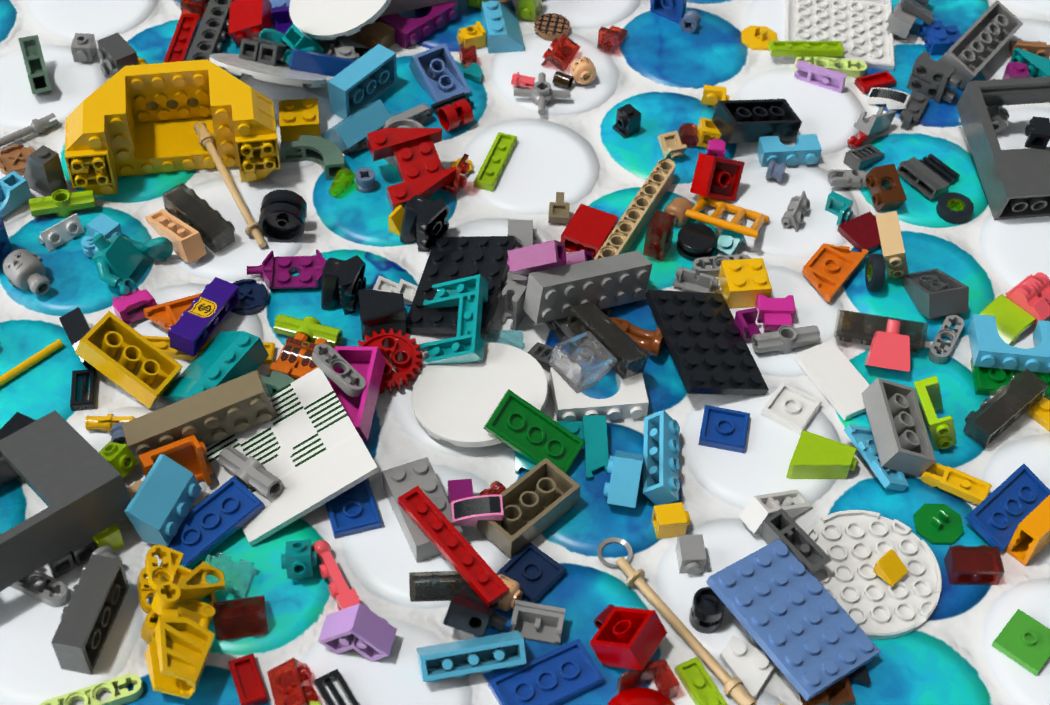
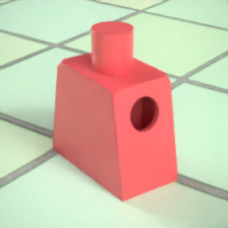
(890, 349)

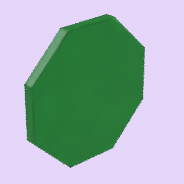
(938, 524)

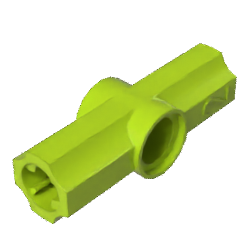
(62, 203)
(310, 327)

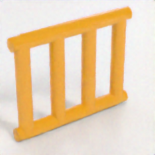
(733, 225)

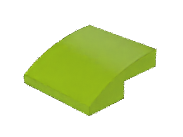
(1009, 317)

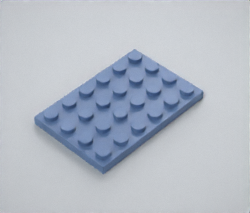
(793, 618)

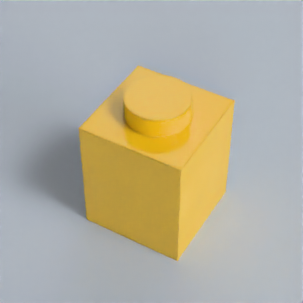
(670, 520)

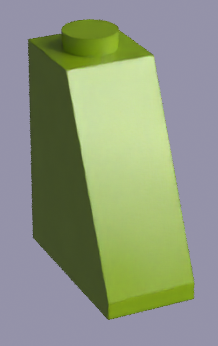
(821, 458)

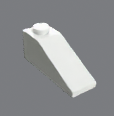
(765, 505)

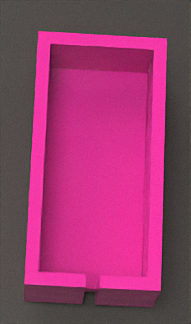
(370, 364)

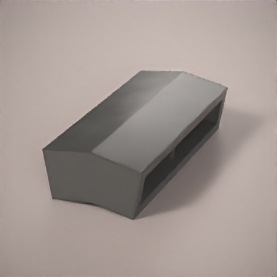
(923, 178)

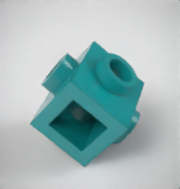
(299, 559)

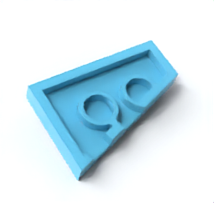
(865, 444)

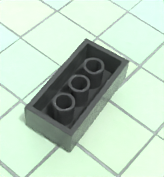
(90, 614)

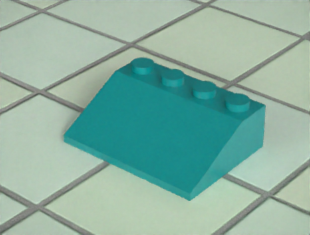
(222, 360)

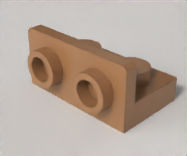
(1038, 47)

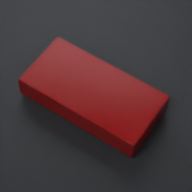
(876, 80)
(248, 680)

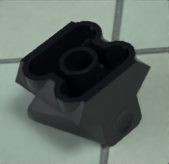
(424, 221)
(341, 283)
(381, 311)

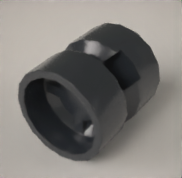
(706, 611)

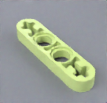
(852, 68)
(90, 693)

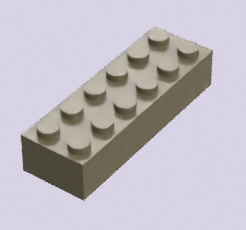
(207, 415)

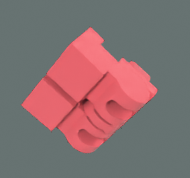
(1032, 295)

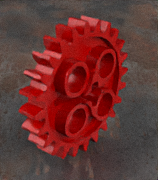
(396, 349)

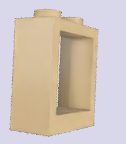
(892, 244)

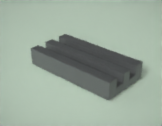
(918, 10)

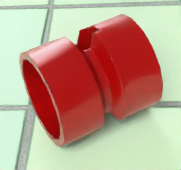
(454, 115)

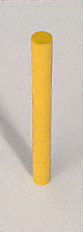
(31, 361)

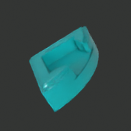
(473, 72)

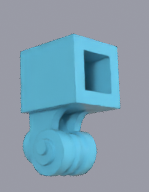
(100, 224)

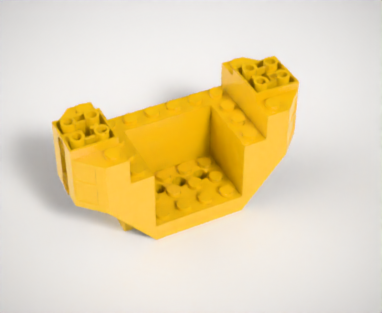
(146, 122)

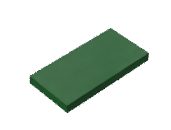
(990, 379)
(533, 432)

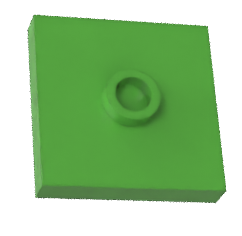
(1025, 642)

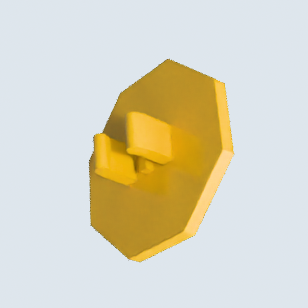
(758, 37)

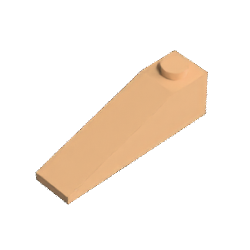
(185, 239)

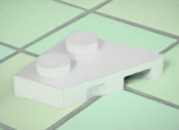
(747, 664)

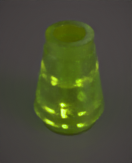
(342, 181)

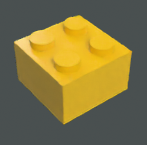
(298, 118)
(742, 281)

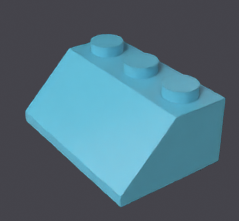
(501, 28)
(356, 126)
(162, 501)

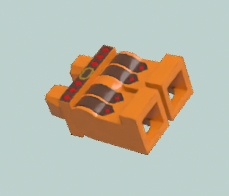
(296, 356)

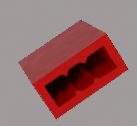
(248, 19)
(588, 229)

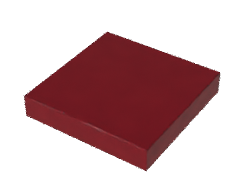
(861, 232)

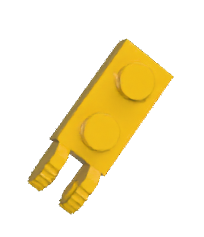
(956, 483)

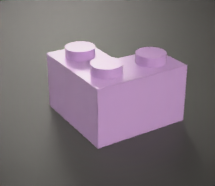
(358, 630)

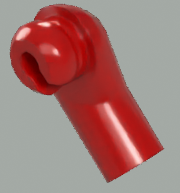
(857, 142)

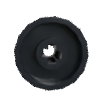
(282, 216)

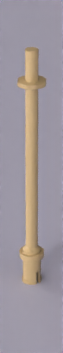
(207, 141)
(732, 686)

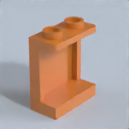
(186, 452)

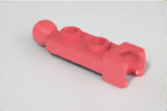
(330, 570)

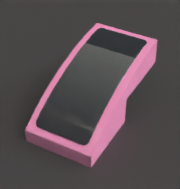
(475, 508)

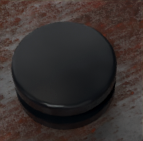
(695, 241)

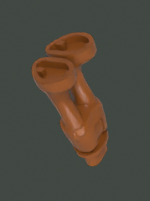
(649, 341)

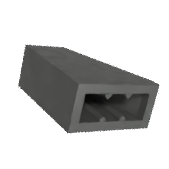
(44, 172)

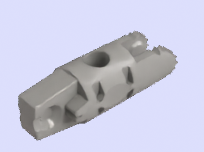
(847, 178)

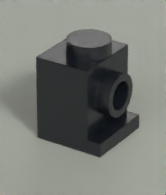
(627, 121)
(1038, 133)

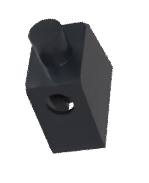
(472, 615)

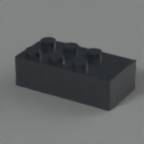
(749, 119)

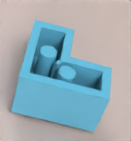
(625, 478)

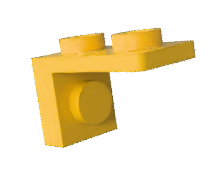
(713, 94)

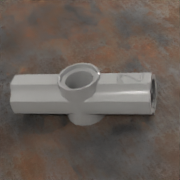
(785, 339)
(250, 472)

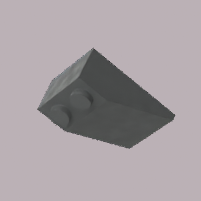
(936, 293)

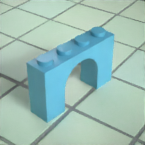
(992, 352)

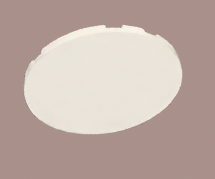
(334, 17)
(278, 74)
(460, 398)
(855, 544)

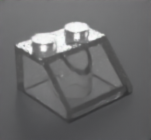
(581, 361)

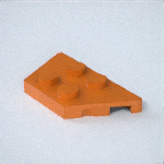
(832, 268)
(170, 312)

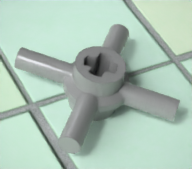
(541, 93)

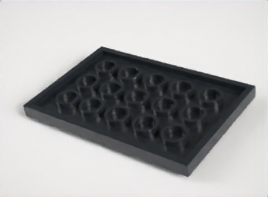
(456, 259)
(705, 343)

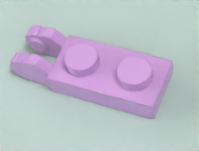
(820, 76)

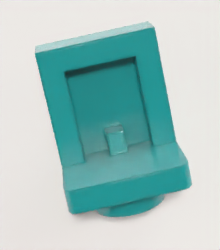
(839, 206)
(729, 242)

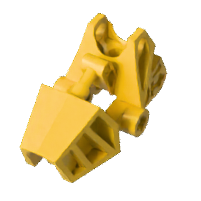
(176, 620)

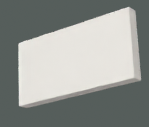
(834, 378)

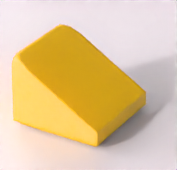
(395, 220)
(890, 568)

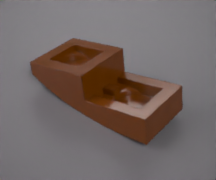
(837, 694)

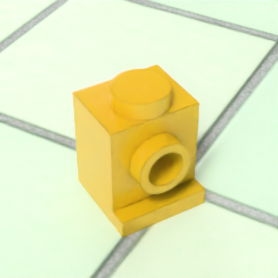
(472, 35)
(707, 131)

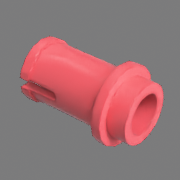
(522, 80)

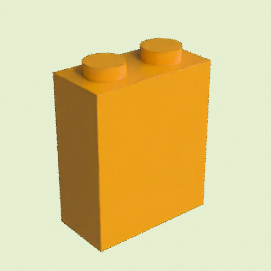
(1031, 534)

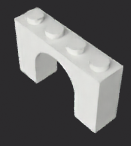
(628, 402)

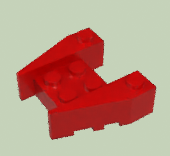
(415, 160)

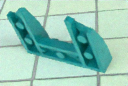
(467, 345)
(594, 433)

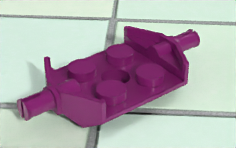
(278, 270)

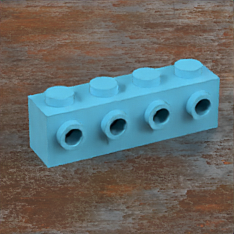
(661, 458)
(471, 656)

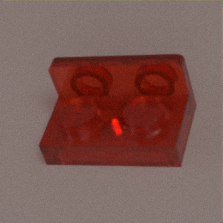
(562, 52)
(240, 618)
(292, 683)

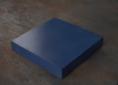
(534, 572)

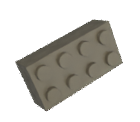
(531, 507)

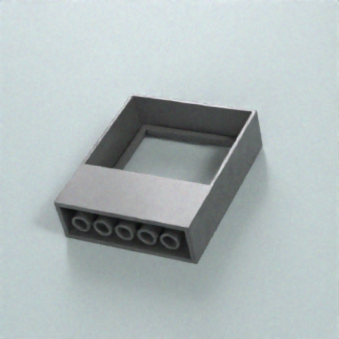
(1012, 179)
(71, 479)

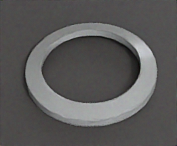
(614, 540)

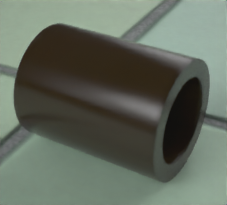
(563, 80)

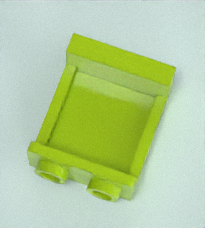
(940, 430)

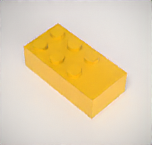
(128, 359)

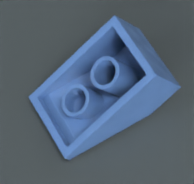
(438, 73)

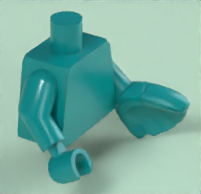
(294, 38)
(120, 256)

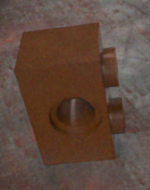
(887, 177)

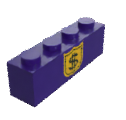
(203, 316)

